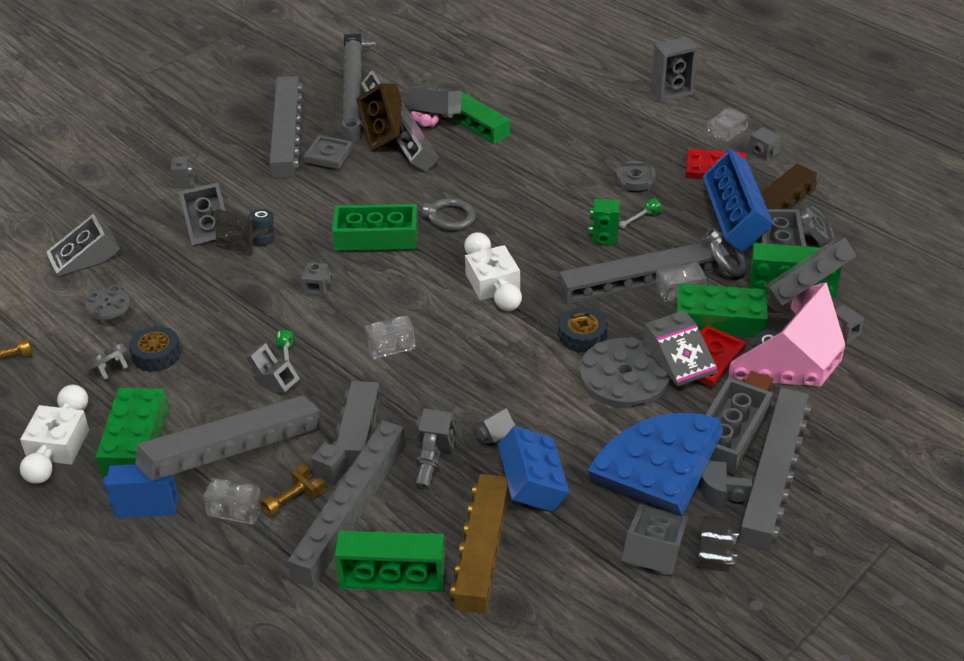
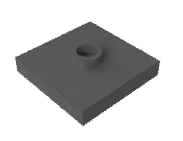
(328, 152)

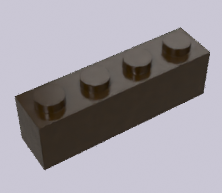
(790, 188)

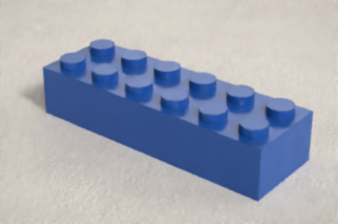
(737, 200)

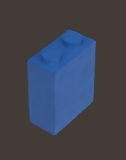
(136, 496)

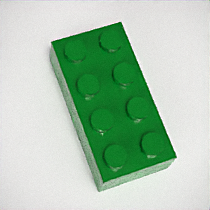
(375, 227)
(772, 260)
(727, 309)
(133, 419)
(390, 561)

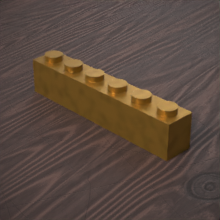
(481, 544)

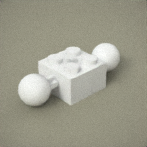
(492, 272)
(54, 434)

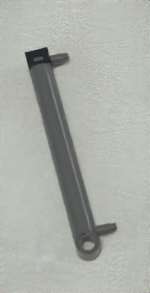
(352, 85)

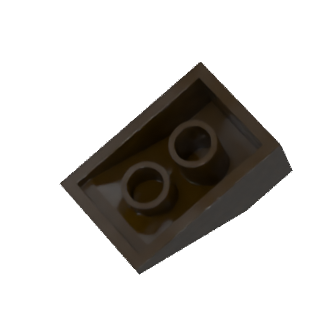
(381, 114)

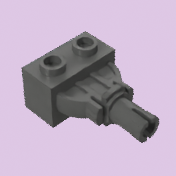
(438, 436)

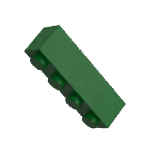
(482, 120)

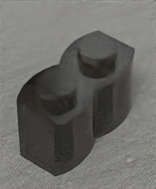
(716, 544)

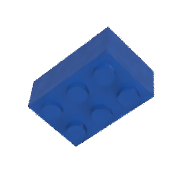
(533, 469)

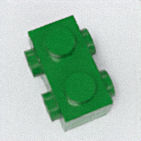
(605, 222)

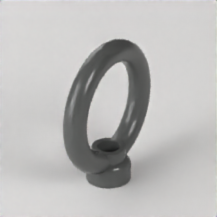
(430, 210)

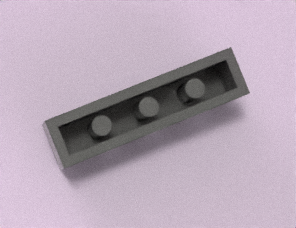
(810, 271)
(357, 418)

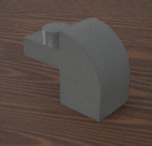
(270, 373)
(718, 488)

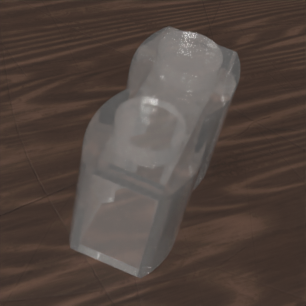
(728, 124)

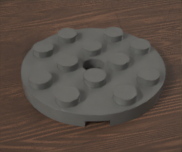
(603, 377)

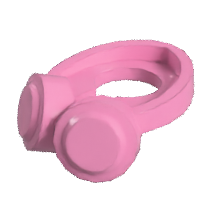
(424, 119)

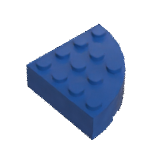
(659, 459)

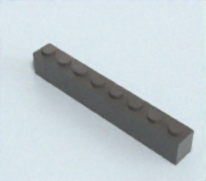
(286, 127)
(410, 136)
(633, 272)
(225, 437)
(774, 470)
(346, 504)

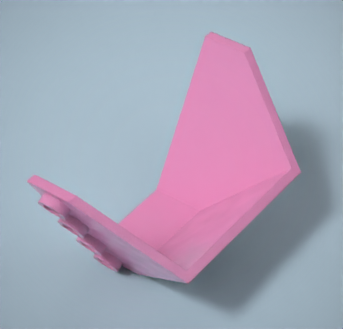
(805, 348)

